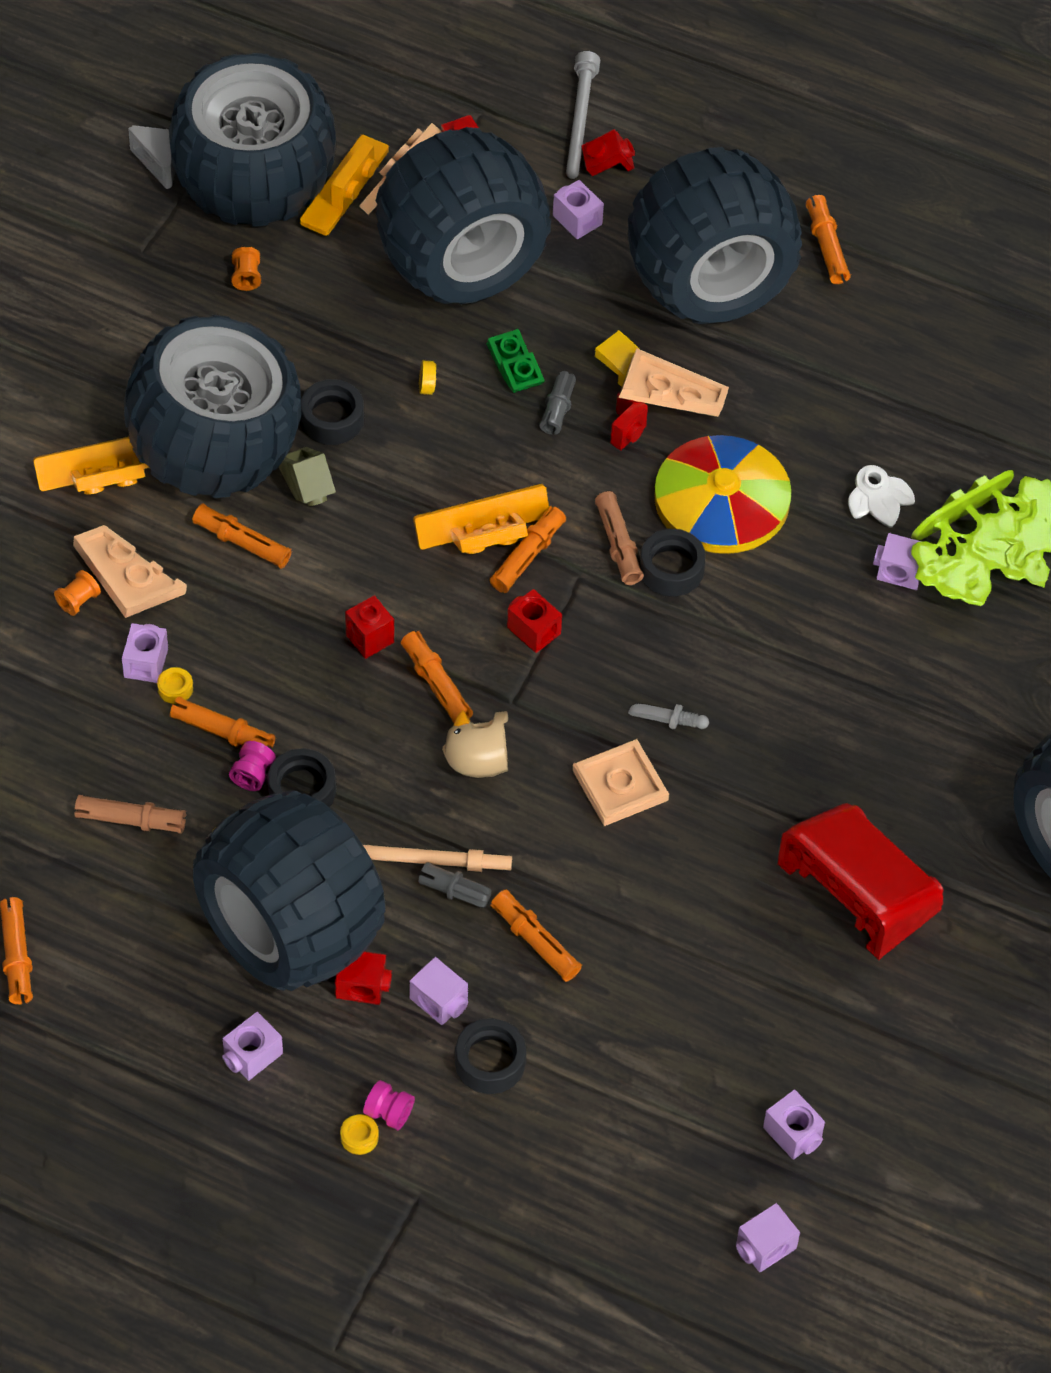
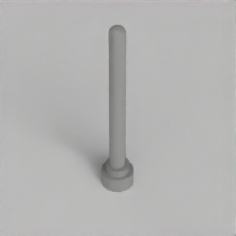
(586, 67)

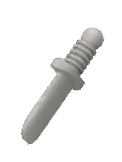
(669, 716)

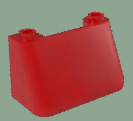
(863, 873)

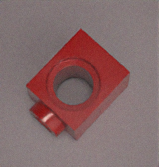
(369, 626)
(536, 632)
(364, 979)

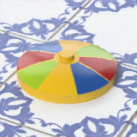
(723, 493)

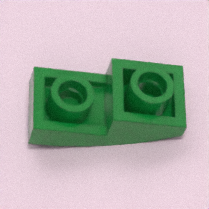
(514, 361)

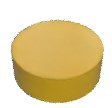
(427, 377)
(175, 683)
(359, 1134)

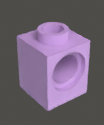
(578, 209)
(896, 562)
(145, 664)
(439, 991)
(254, 1032)
(794, 1110)
(767, 1238)

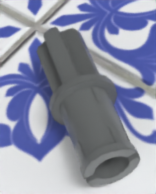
(558, 403)
(455, 885)

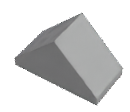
(154, 151)

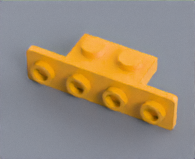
(344, 185)
(90, 467)
(483, 521)

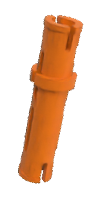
(824, 228)
(231, 530)
(538, 539)
(429, 666)
(235, 731)
(524, 924)
(17, 963)

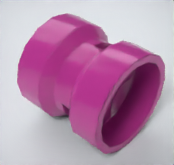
(251, 768)
(391, 1105)

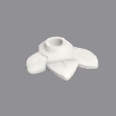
(881, 499)

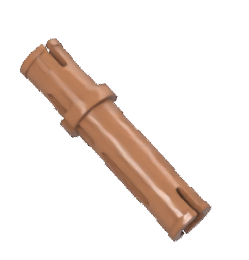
(622, 548)
(144, 816)

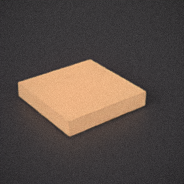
(620, 782)

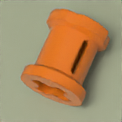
(246, 268)
(77, 592)

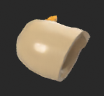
(477, 748)

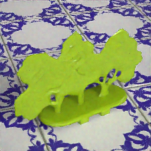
(1001, 541)

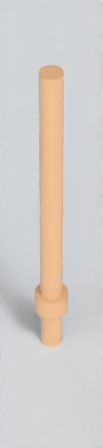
(473, 860)

